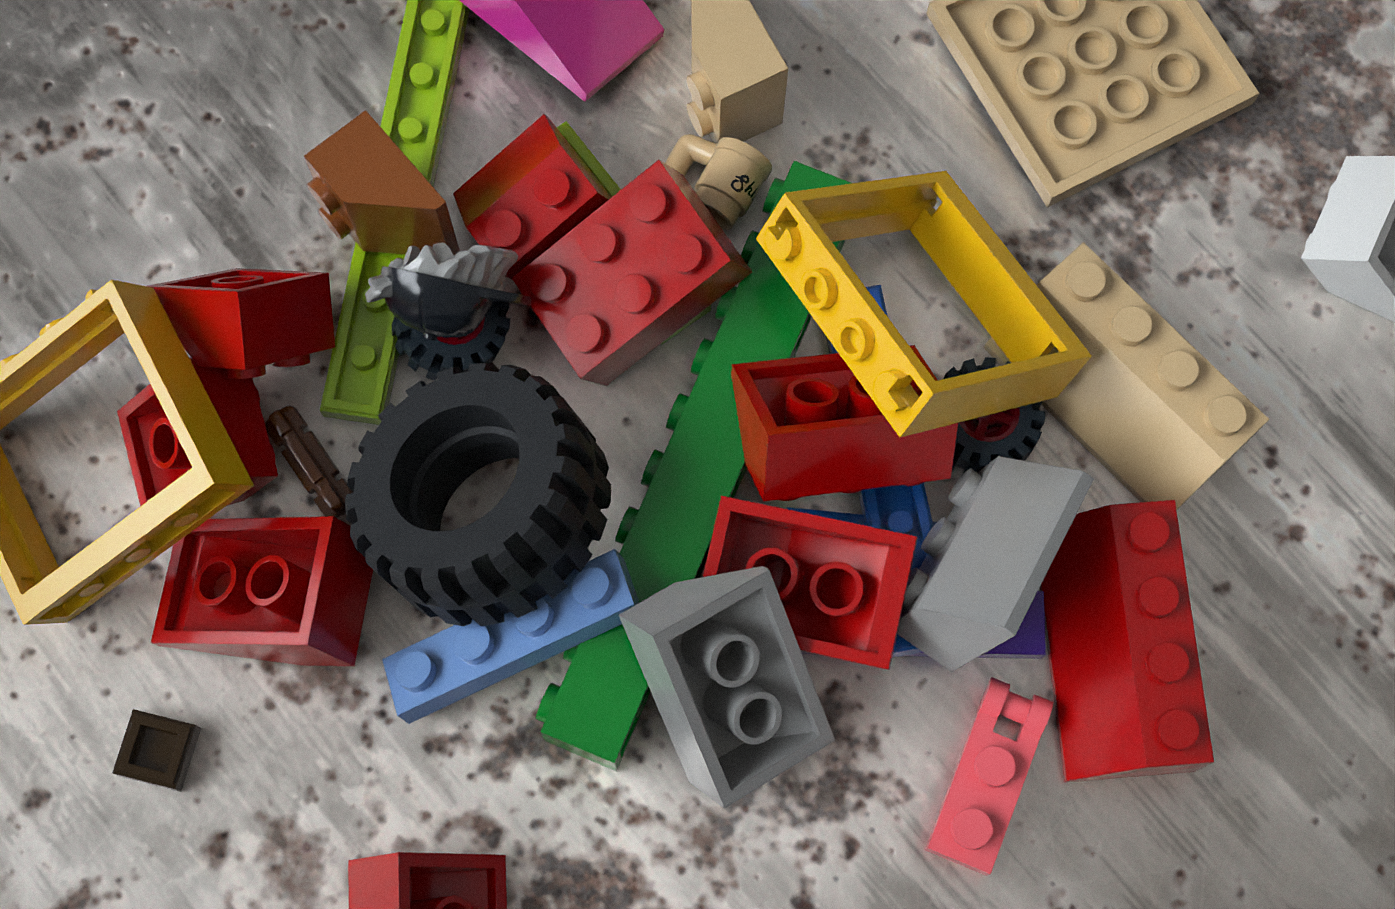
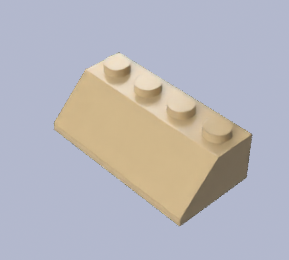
(1146, 394)

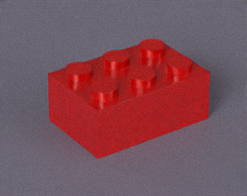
(631, 274)

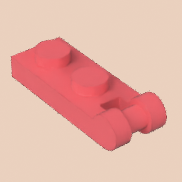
(988, 779)

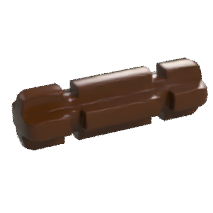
(308, 460)

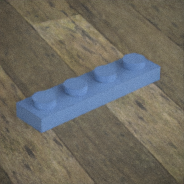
(477, 656)

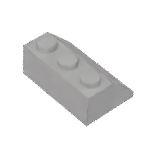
(989, 557)
(728, 680)

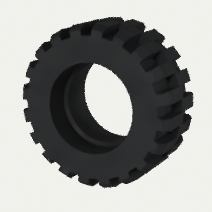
(431, 448)

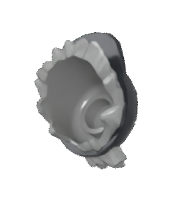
(443, 291)

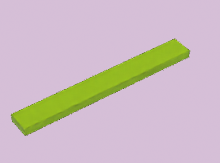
(415, 120)

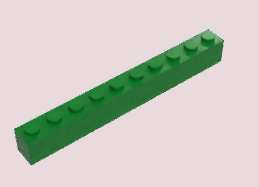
(674, 526)

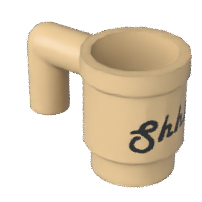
(730, 177)

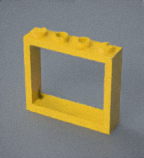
(972, 260)
(27, 566)

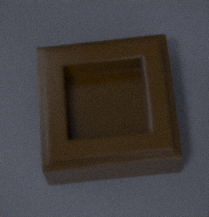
(156, 750)

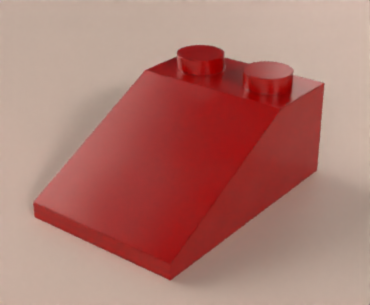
(834, 576)
(266, 591)

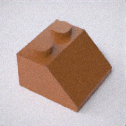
(376, 192)

